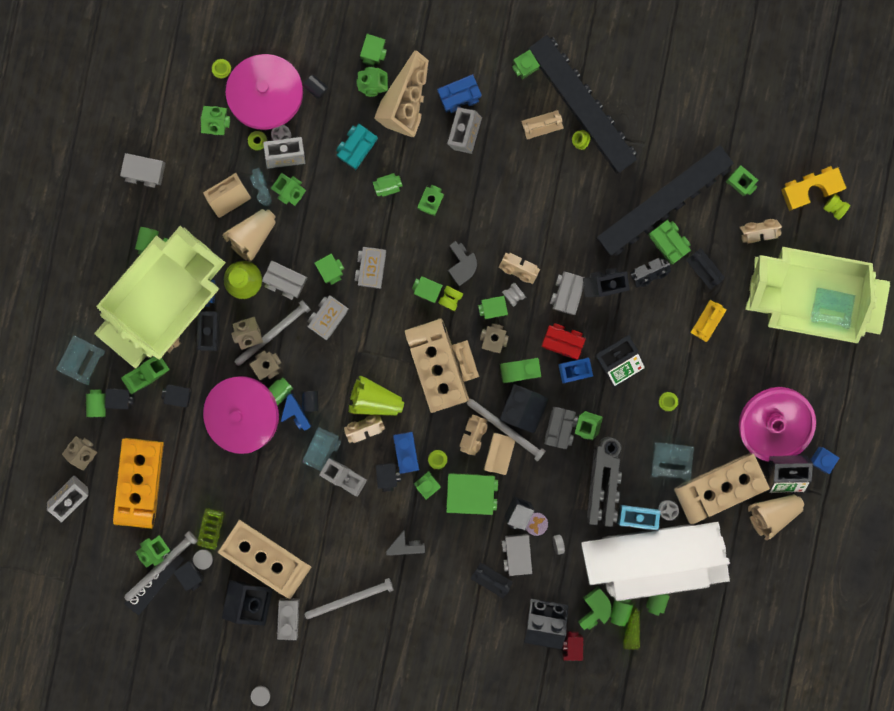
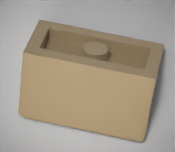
(227, 195)
(499, 454)

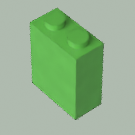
(471, 493)

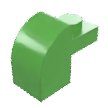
(520, 370)
(145, 374)
(600, 609)

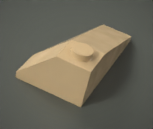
(402, 101)

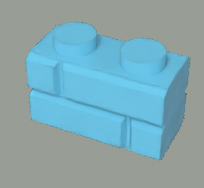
(639, 517)

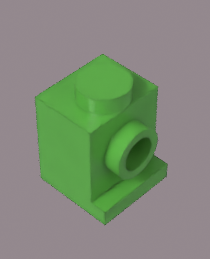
(750, 180)
(425, 205)
(427, 485)

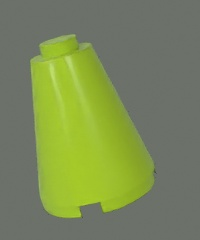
(242, 279)
(374, 399)

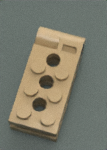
(420, 340)
(692, 492)
(285, 581)

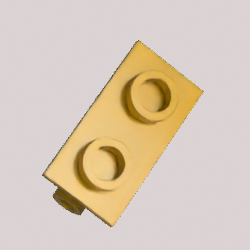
(708, 320)

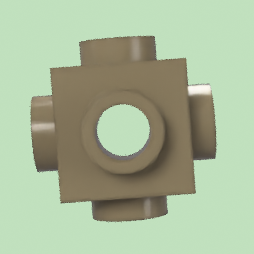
(247, 333)
(490, 345)
(259, 368)
(79, 452)

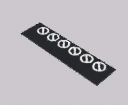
(144, 597)

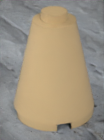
(250, 234)
(775, 514)

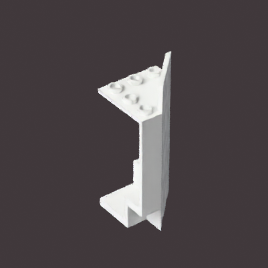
(658, 560)

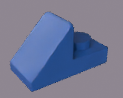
(575, 370)
(292, 408)

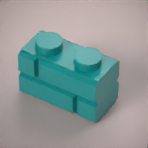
(357, 146)

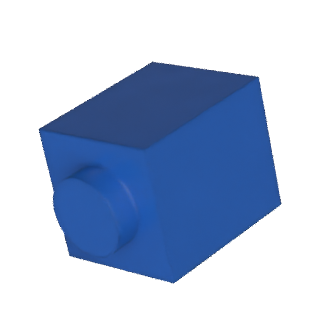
(824, 460)

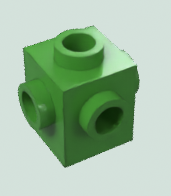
(372, 81)
(214, 120)
(288, 189)
(152, 551)

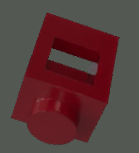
(573, 646)

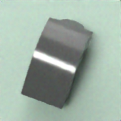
(466, 267)

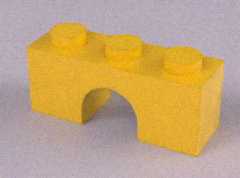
(797, 193)

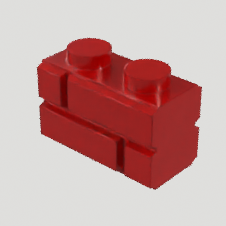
(563, 342)

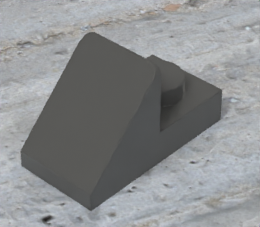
(399, 547)

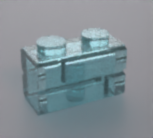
(321, 448)

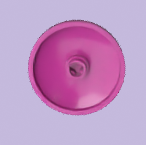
(264, 91)
(241, 414)
(777, 423)

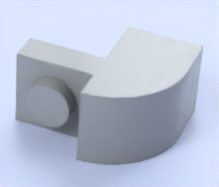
(343, 477)

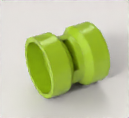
(836, 206)
(448, 302)

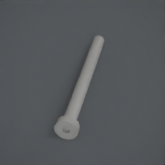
(273, 332)
(506, 429)
(190, 538)
(350, 599)

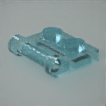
(259, 182)
(833, 301)
(75, 356)
(675, 455)

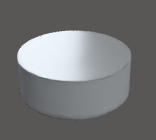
(558, 544)
(203, 559)
(260, 696)

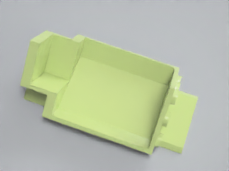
(788, 287)
(158, 297)

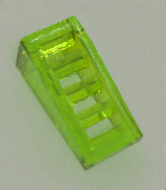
(215, 513)
(632, 635)

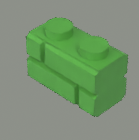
(669, 241)

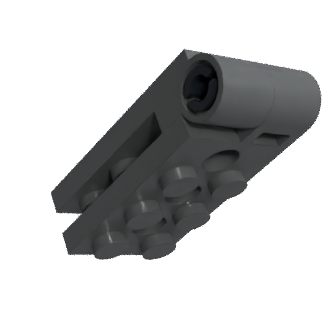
(604, 458)

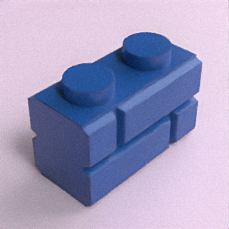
(459, 94)
(406, 452)

